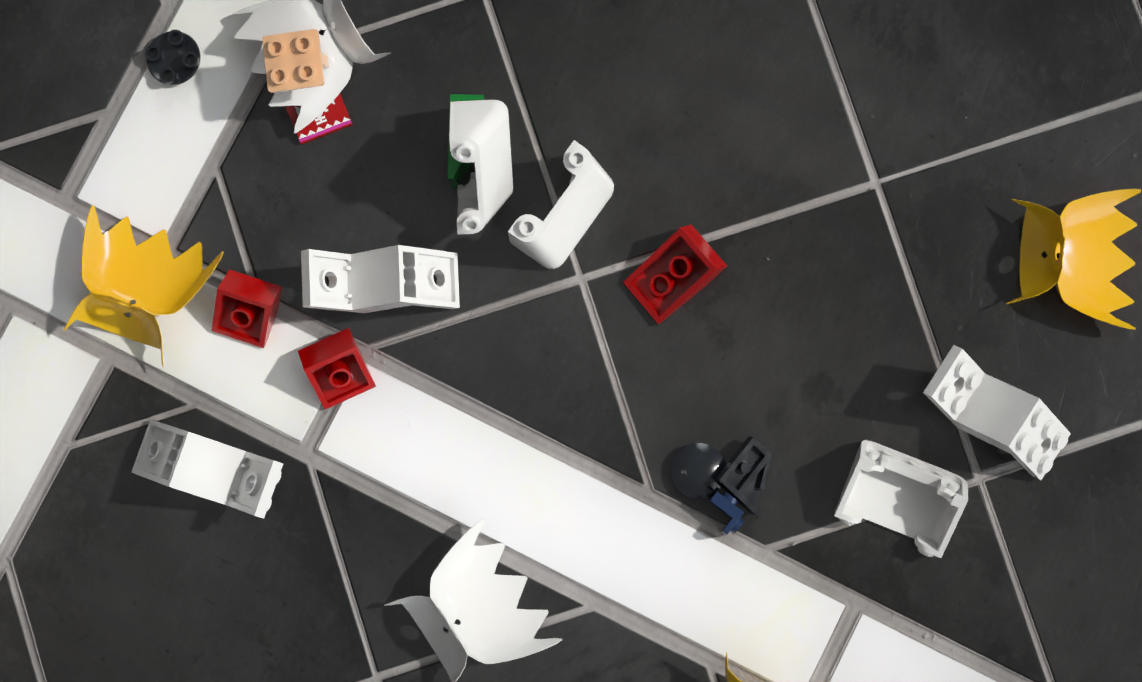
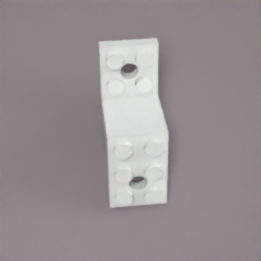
(380, 279)
(997, 412)
(207, 468)

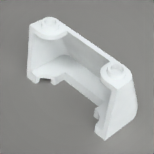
(481, 136)
(556, 237)
(903, 496)

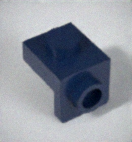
(726, 504)

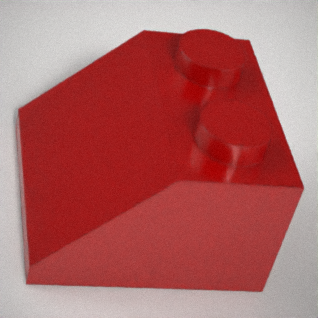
(245, 308)
(336, 368)

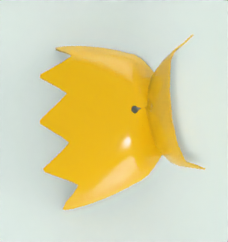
(1086, 253)
(146, 273)

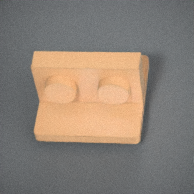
(294, 60)

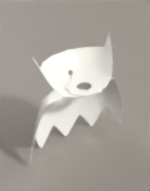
(340, 43)
(483, 602)

